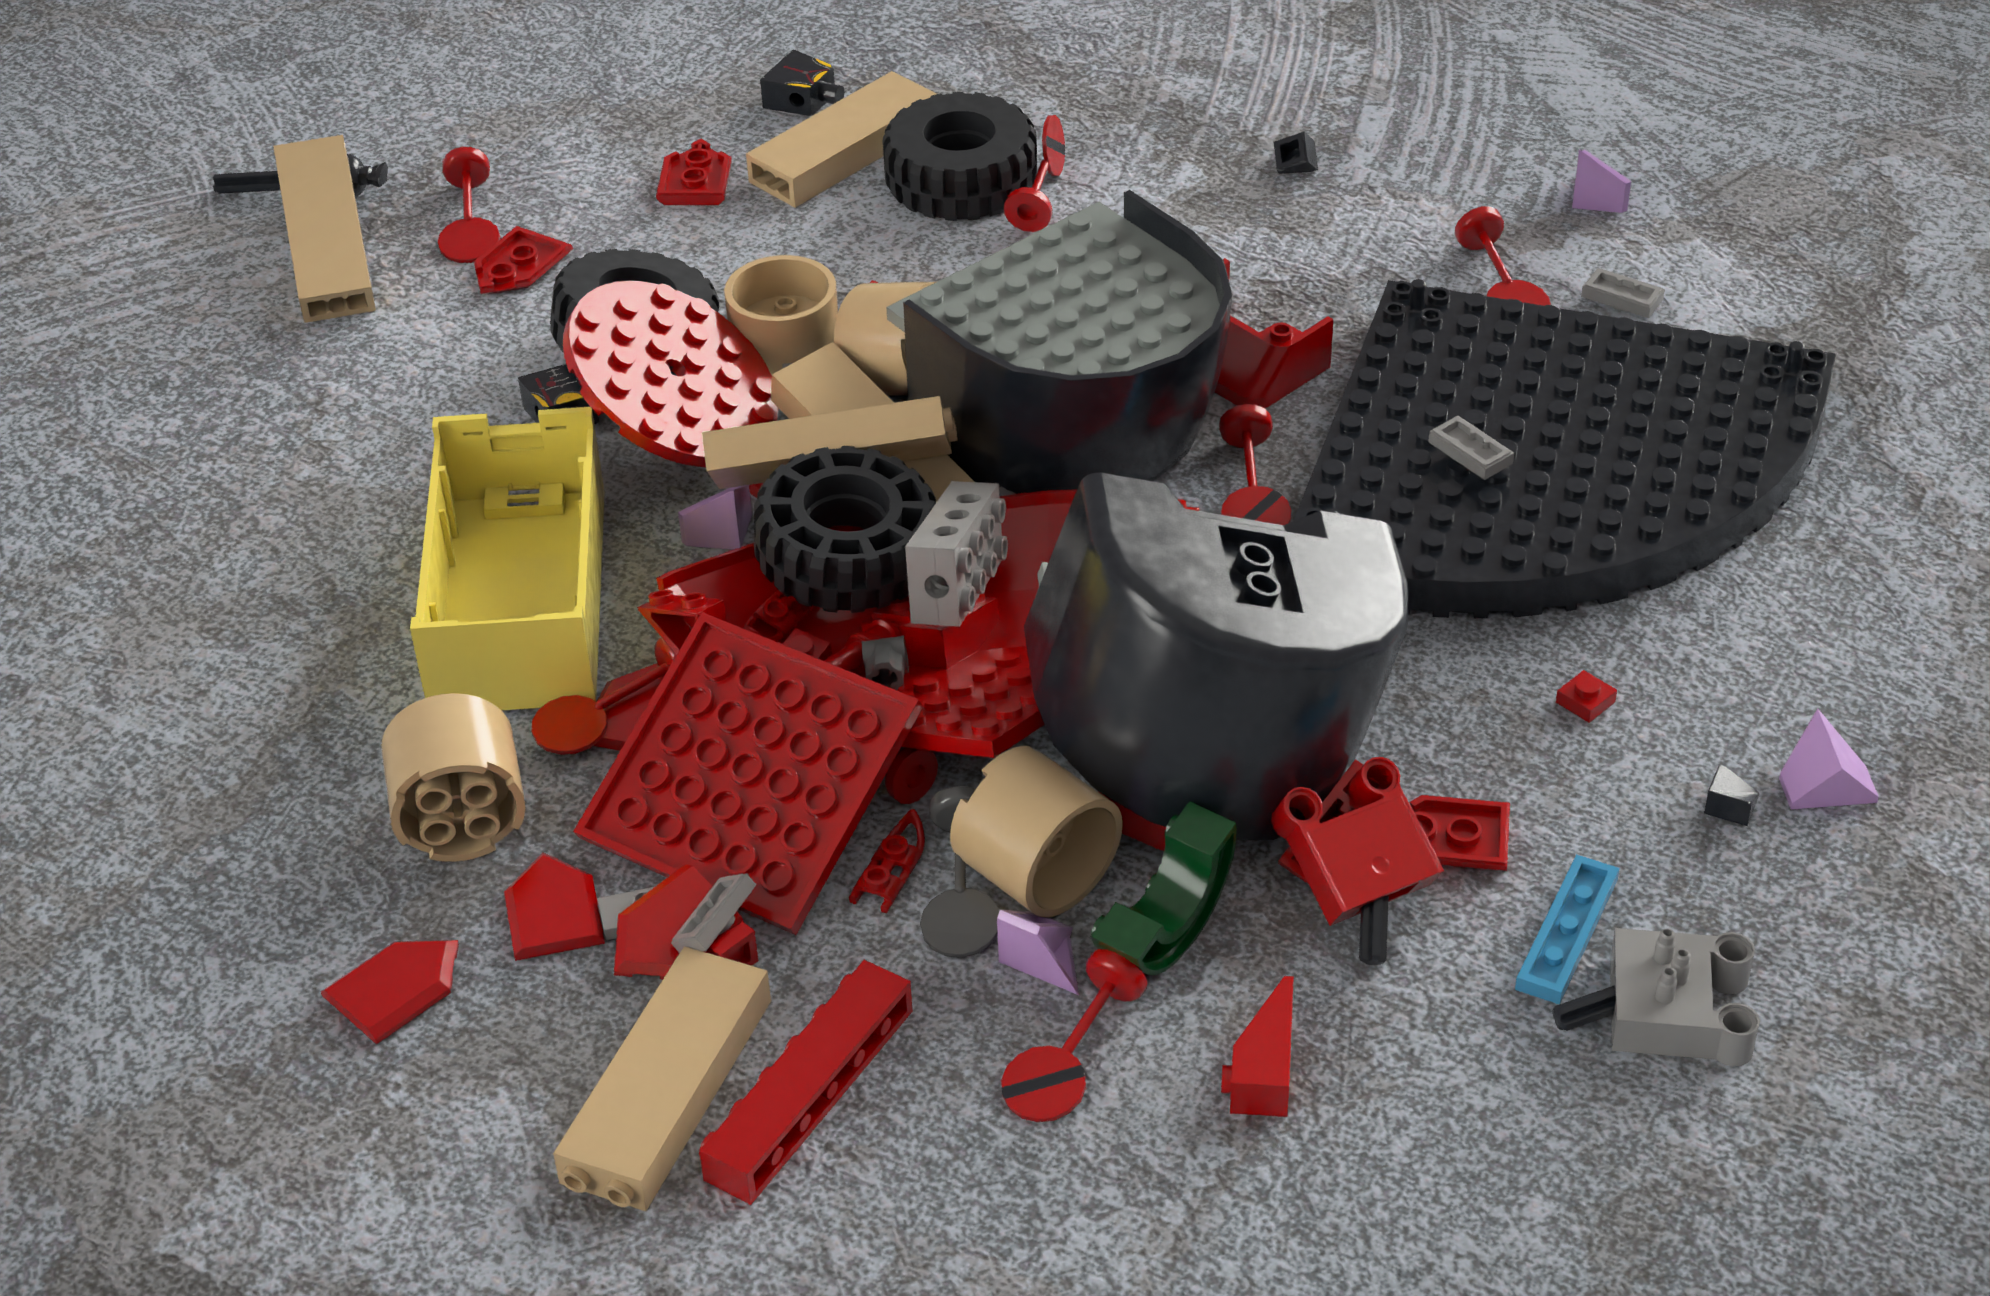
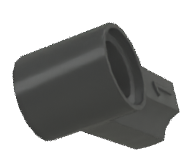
(886, 661)

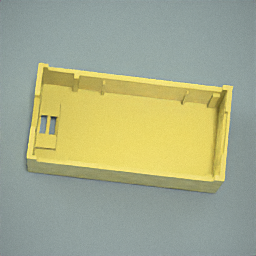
(512, 588)

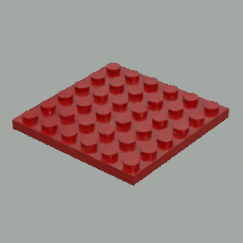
(750, 768)

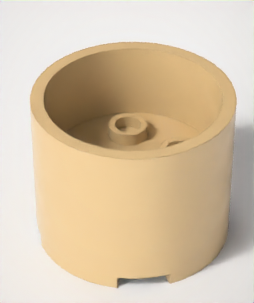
(783, 307)
(872, 339)
(452, 776)
(1036, 831)

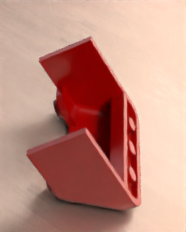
(1272, 362)

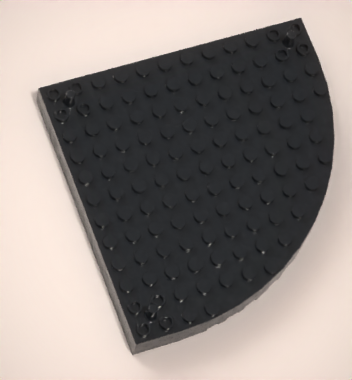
(1625, 435)

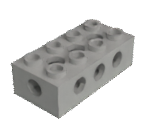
(955, 553)

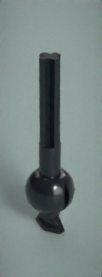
(269, 180)

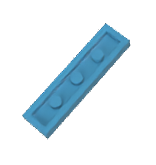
(1567, 929)

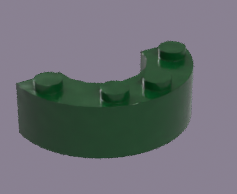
(1176, 897)

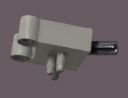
(1665, 996)

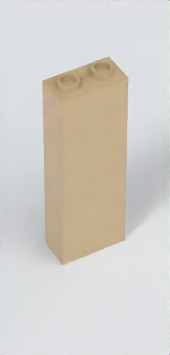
(832, 141)
(324, 229)
(833, 383)
(896, 429)
(662, 1079)

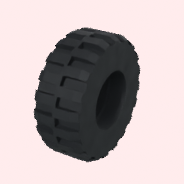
(959, 155)
(611, 266)
(831, 490)

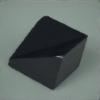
(1295, 154)
(1730, 797)

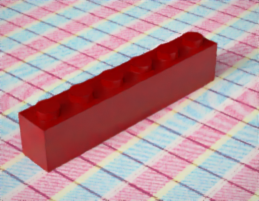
(805, 1081)

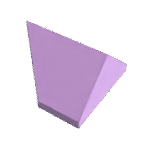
(1599, 186)
(718, 520)
(1825, 770)
(1037, 947)

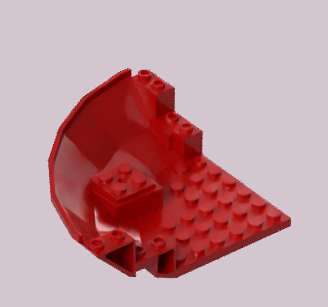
(966, 676)

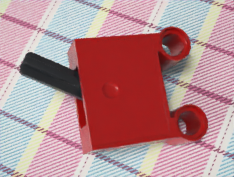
(1360, 856)

